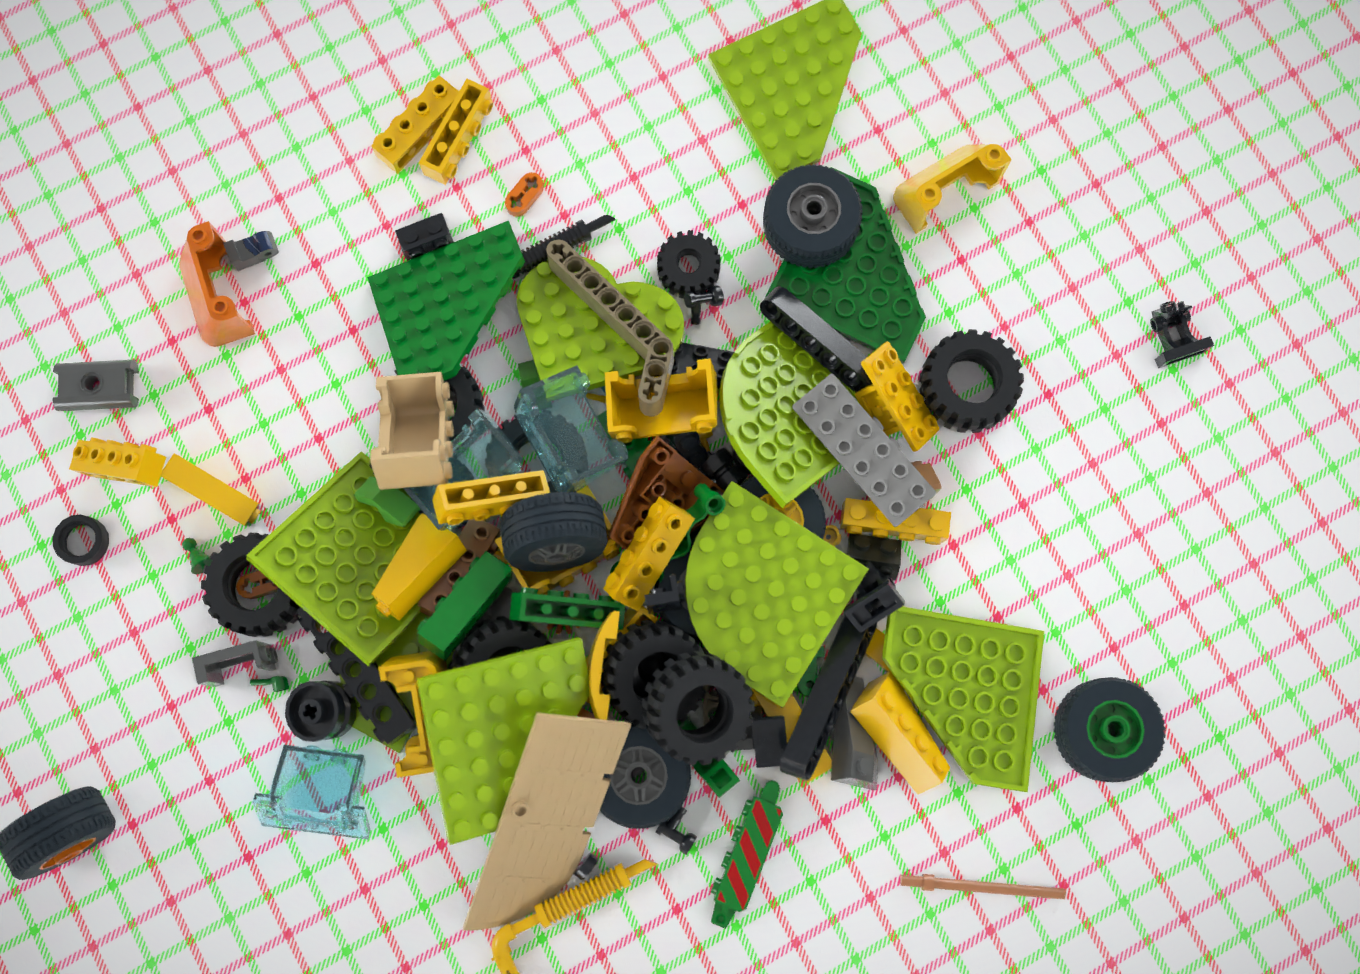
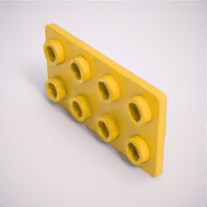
(895, 398)

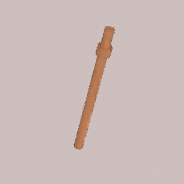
(929, 882)

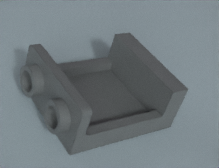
(209, 665)

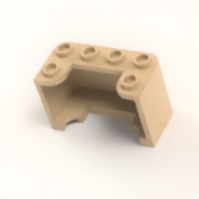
(413, 431)

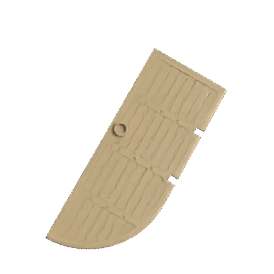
(545, 816)

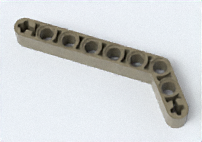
(614, 316)

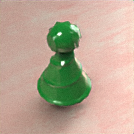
(197, 557)

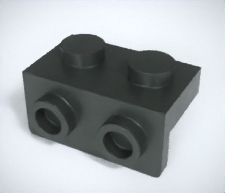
(881, 552)

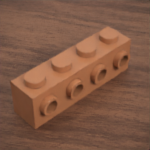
(476, 538)

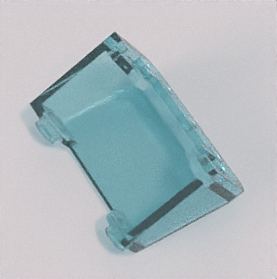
(567, 431)
(477, 454)

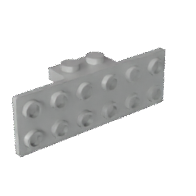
(864, 450)

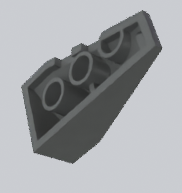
(853, 748)

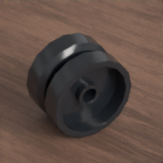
(320, 711)

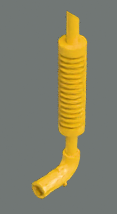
(562, 906)

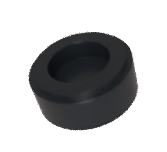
(586, 866)

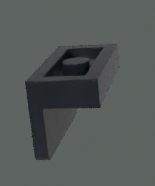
(768, 738)

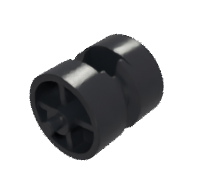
(719, 467)

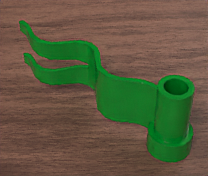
(707, 503)

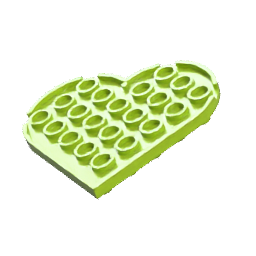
(569, 333)

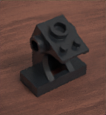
(1188, 346)
(875, 599)

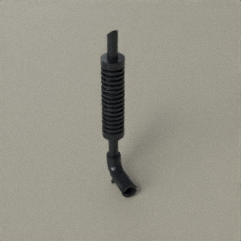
(573, 236)

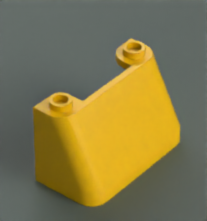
(923, 191)
(687, 406)

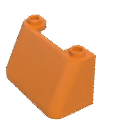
(214, 315)

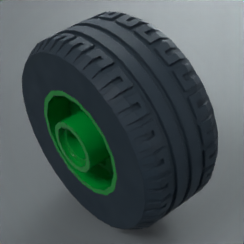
(1134, 725)

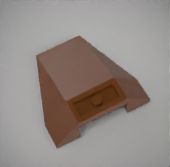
(657, 474)

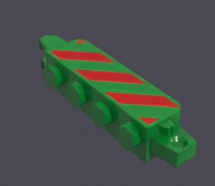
(747, 856)

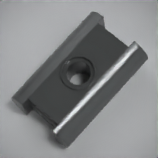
(77, 383)

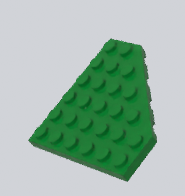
(868, 289)
(444, 298)

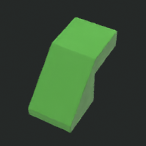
(391, 503)

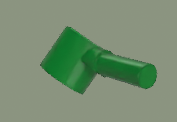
(278, 683)

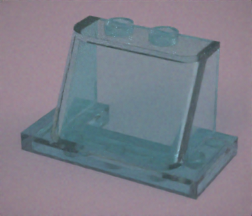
(316, 793)

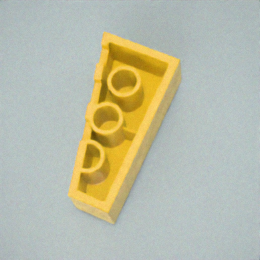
(900, 733)

